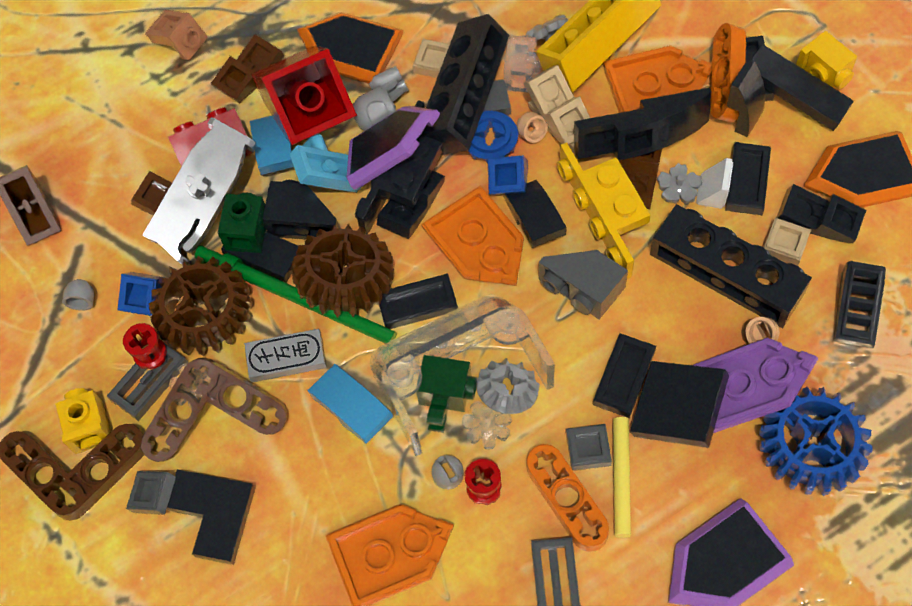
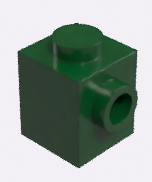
(242, 223)

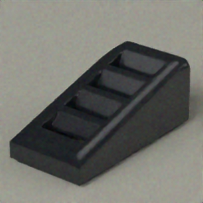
(863, 280)

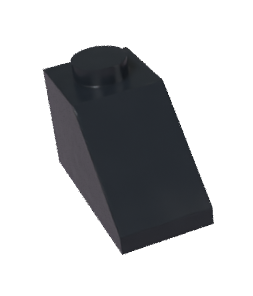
(295, 211)

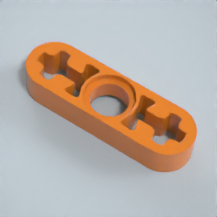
(727, 61)
(592, 516)

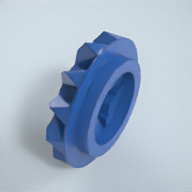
(505, 136)

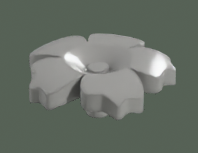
(679, 184)

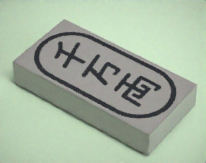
(285, 355)

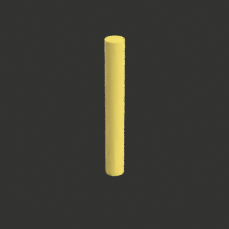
(621, 462)

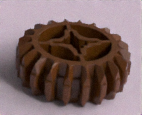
(362, 280)
(210, 286)

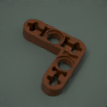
(214, 394)
(77, 481)

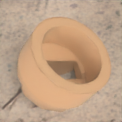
(537, 122)
(755, 332)

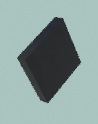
(680, 403)

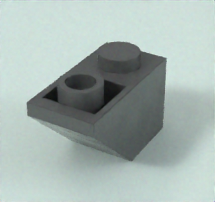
(585, 279)

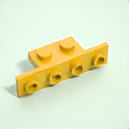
(608, 200)

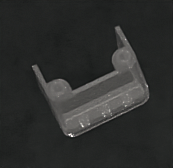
(399, 362)

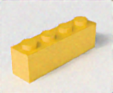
(593, 36)

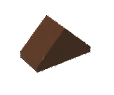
(28, 205)

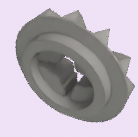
(494, 392)

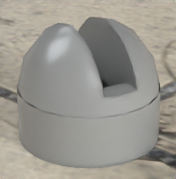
(78, 295)
(441, 478)

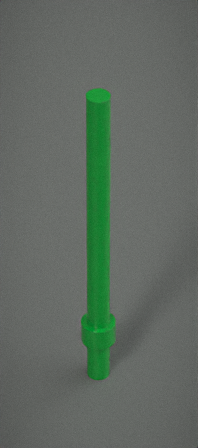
(290, 293)

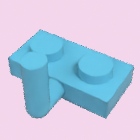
(319, 166)

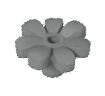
(547, 29)

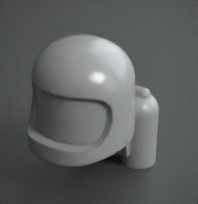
(379, 101)

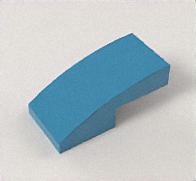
(272, 146)
(350, 403)

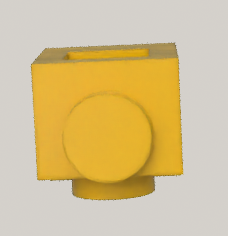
(828, 60)
(88, 429)

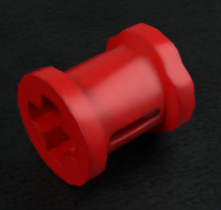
(150, 338)
(487, 471)

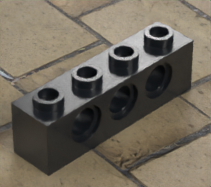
(465, 82)
(738, 282)

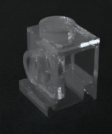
(520, 62)

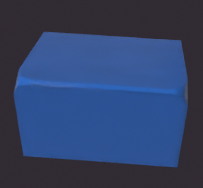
(507, 175)
(136, 292)

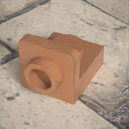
(179, 31)

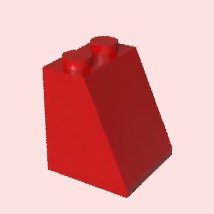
(304, 93)

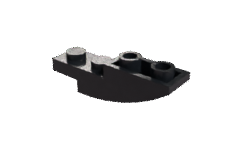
(645, 130)

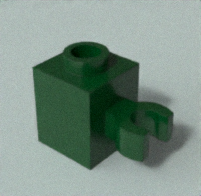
(444, 387)

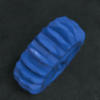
(827, 453)

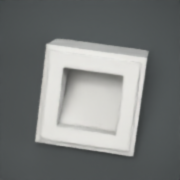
(715, 185)

